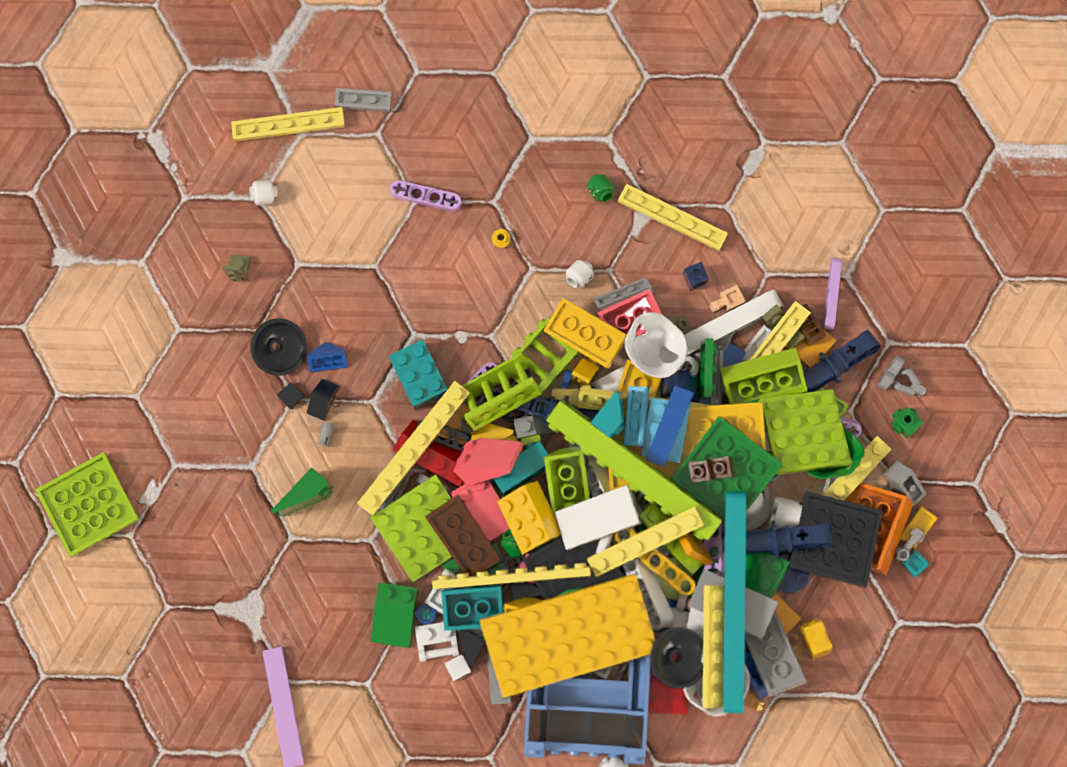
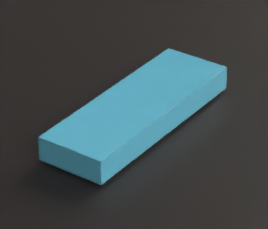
(636, 416)

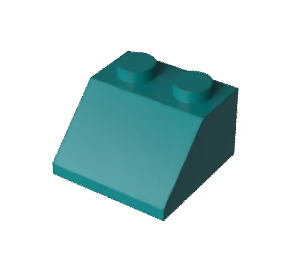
(611, 416)

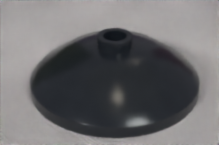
(290, 348)
(688, 665)

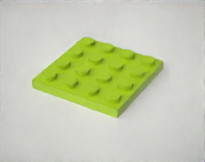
(805, 431)
(87, 504)
(408, 530)

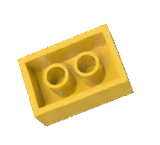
(529, 517)

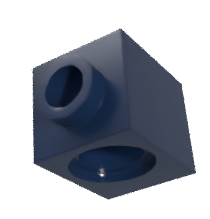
(695, 276)

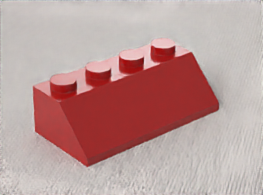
(436, 459)

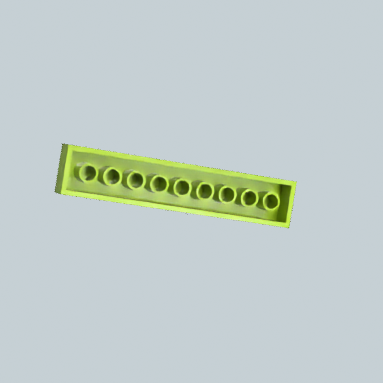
(630, 466)

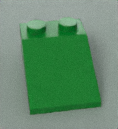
(307, 491)
(394, 614)

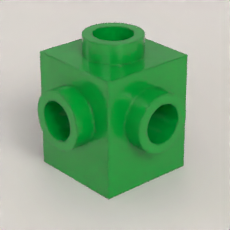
(912, 419)

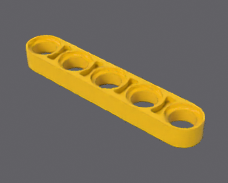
(664, 564)

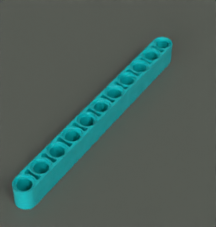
(734, 602)

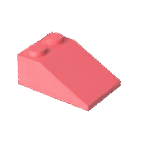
(624, 313)
(486, 459)
(483, 506)

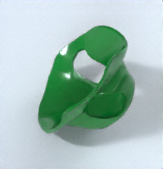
(856, 453)

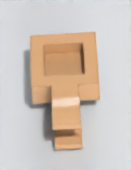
(730, 299)

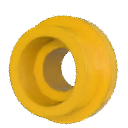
(501, 244)

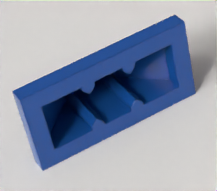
(327, 358)

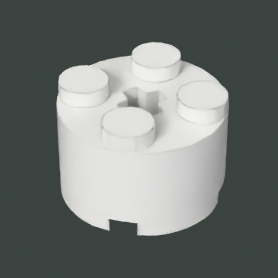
(785, 512)

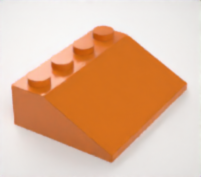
(895, 514)

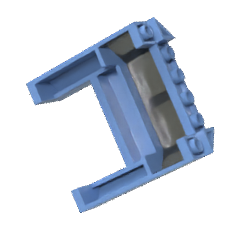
(591, 716)

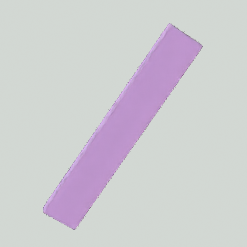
(283, 707)

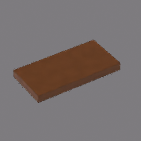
(463, 537)

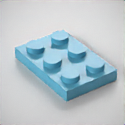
(655, 415)

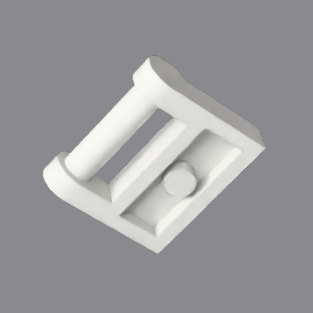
(435, 634)

